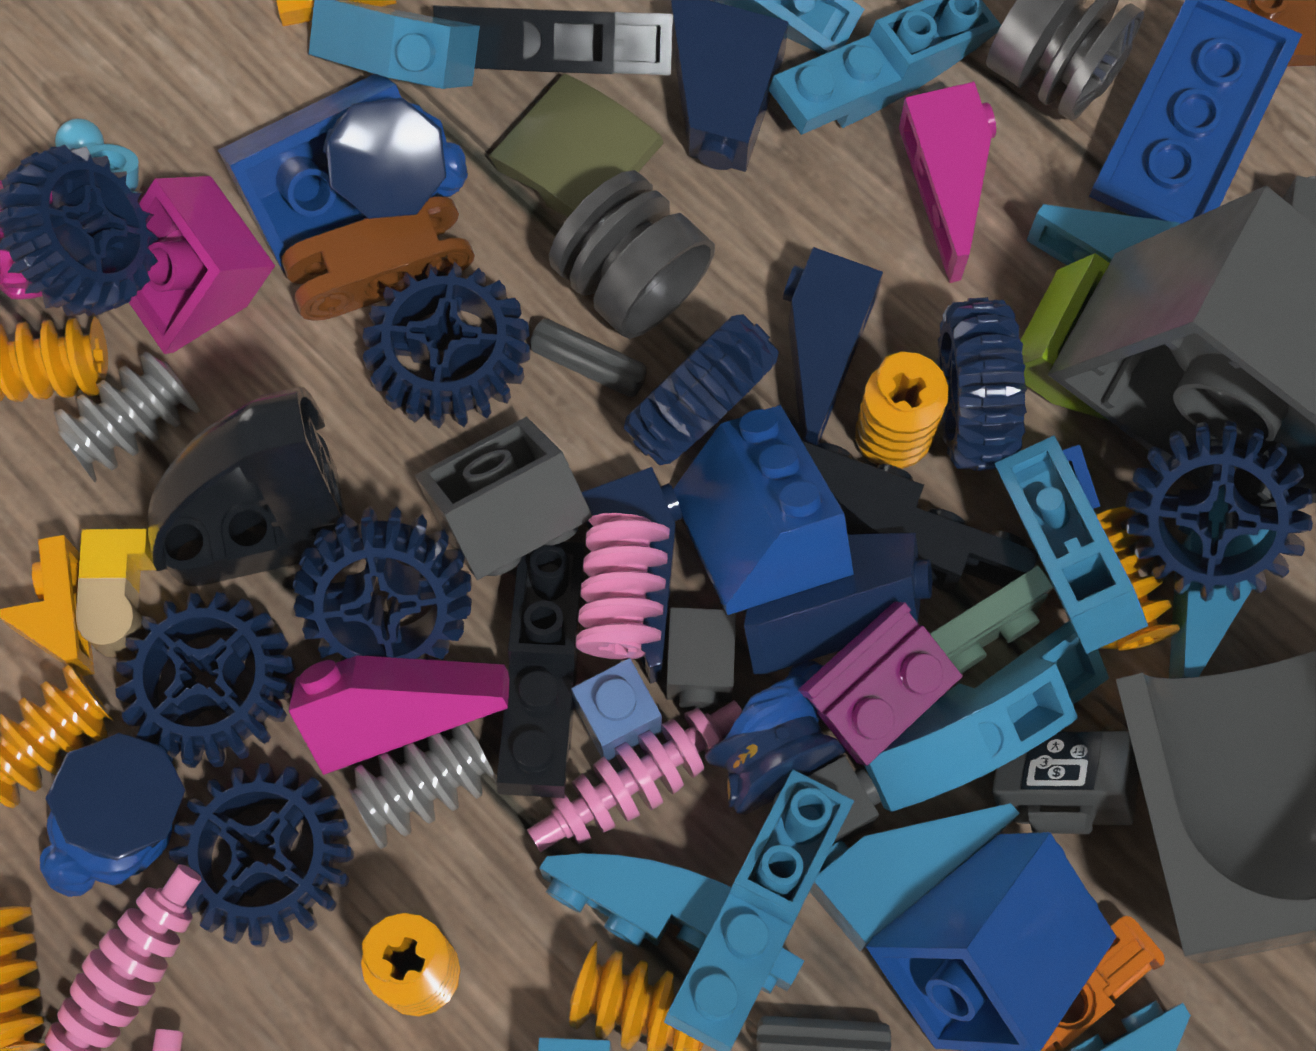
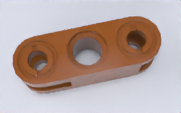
(357, 261)

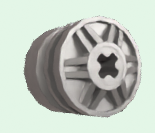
(1072, 44)
(631, 253)

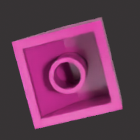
(204, 265)

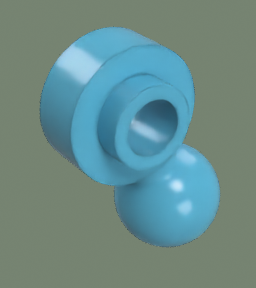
(81, 133)

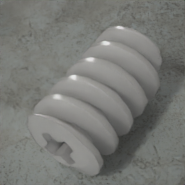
(124, 413)
(419, 782)

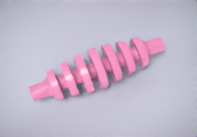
(637, 775)
(124, 967)

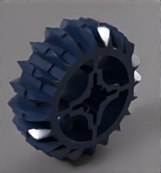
(87, 222)
(401, 334)
(985, 383)
(701, 390)
(1211, 566)
(354, 616)
(188, 698)
(242, 880)

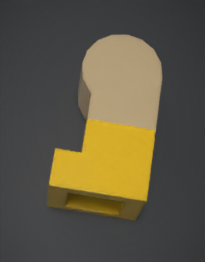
(110, 587)

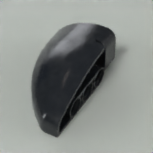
(241, 473)

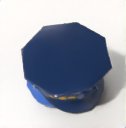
(392, 158)
(772, 738)
(109, 813)

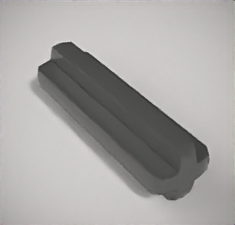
(588, 357)
(810, 1034)

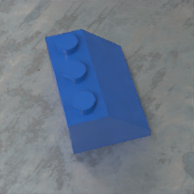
(286, 172)
(762, 513)

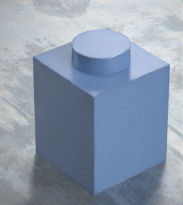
(616, 708)

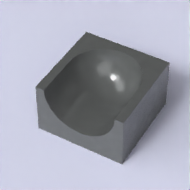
(1208, 331)
(1232, 802)

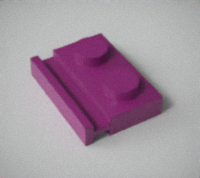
(880, 683)

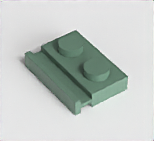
(1004, 613)

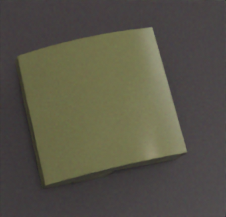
(574, 144)

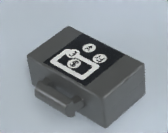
(1072, 782)

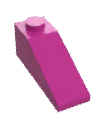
(948, 150)
(384, 703)

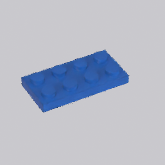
(1195, 112)

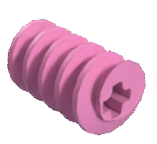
(619, 586)

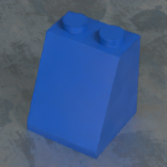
(996, 947)

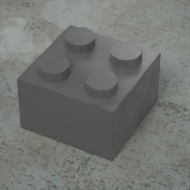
(505, 498)

